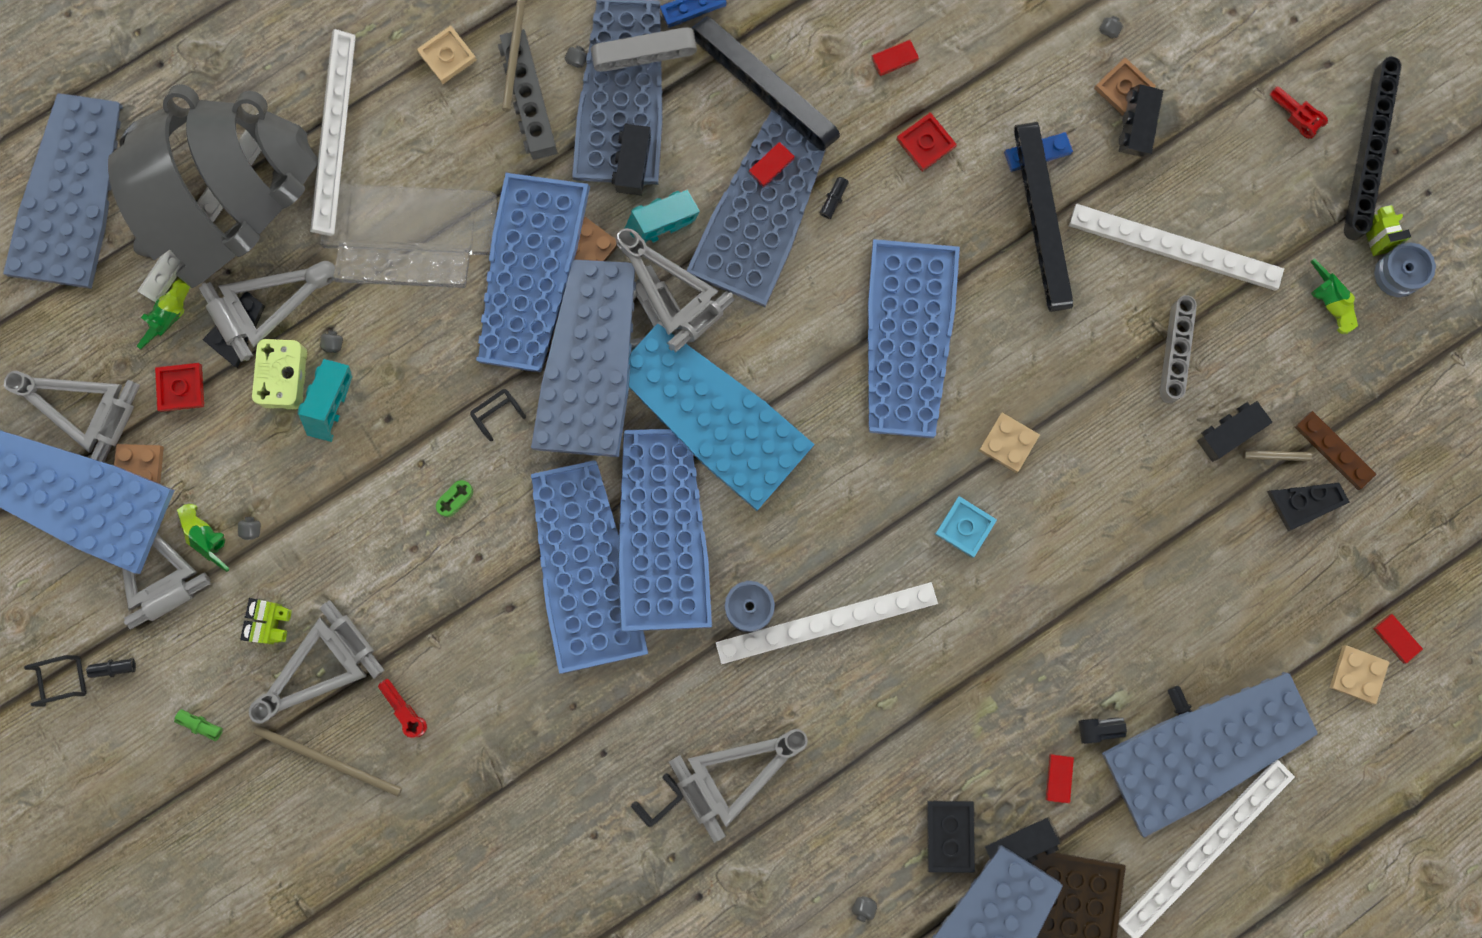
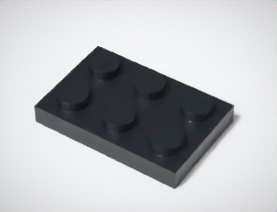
(950, 836)

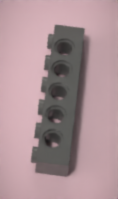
(542, 145)

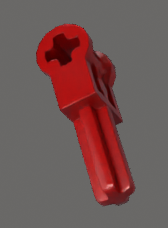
(1301, 115)
(403, 712)

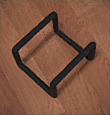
(478, 421)
(35, 666)
(645, 816)

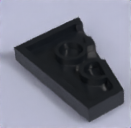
(215, 340)
(1304, 504)

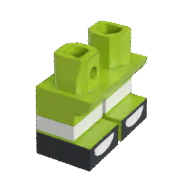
(1386, 231)
(267, 612)

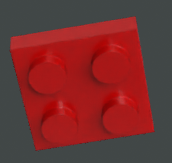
(926, 141)
(179, 387)

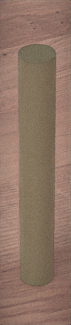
(1277, 455)

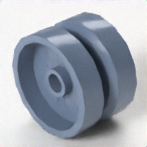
(1405, 269)
(743, 594)

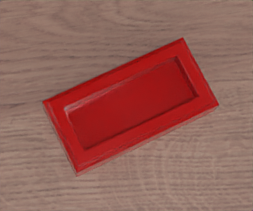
(895, 57)
(771, 164)
(1397, 638)
(1059, 778)

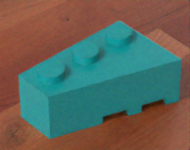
(663, 216)
(324, 398)

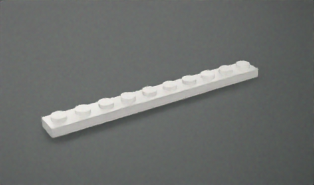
(332, 133)
(1176, 247)
(165, 269)
(826, 623)
(1205, 849)

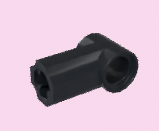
(1097, 730)

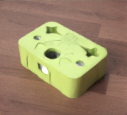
(273, 370)

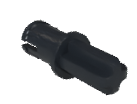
(834, 197)
(111, 668)
(1179, 700)

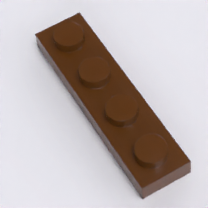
(1335, 450)

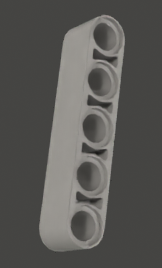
(643, 49)
(1184, 341)

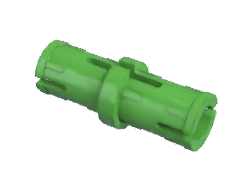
(198, 725)

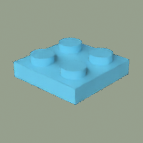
(966, 527)

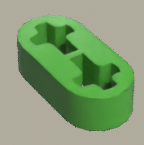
(458, 502)

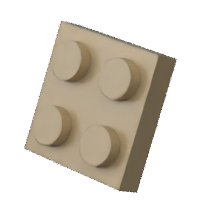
(446, 54)
(1009, 442)
(1359, 674)

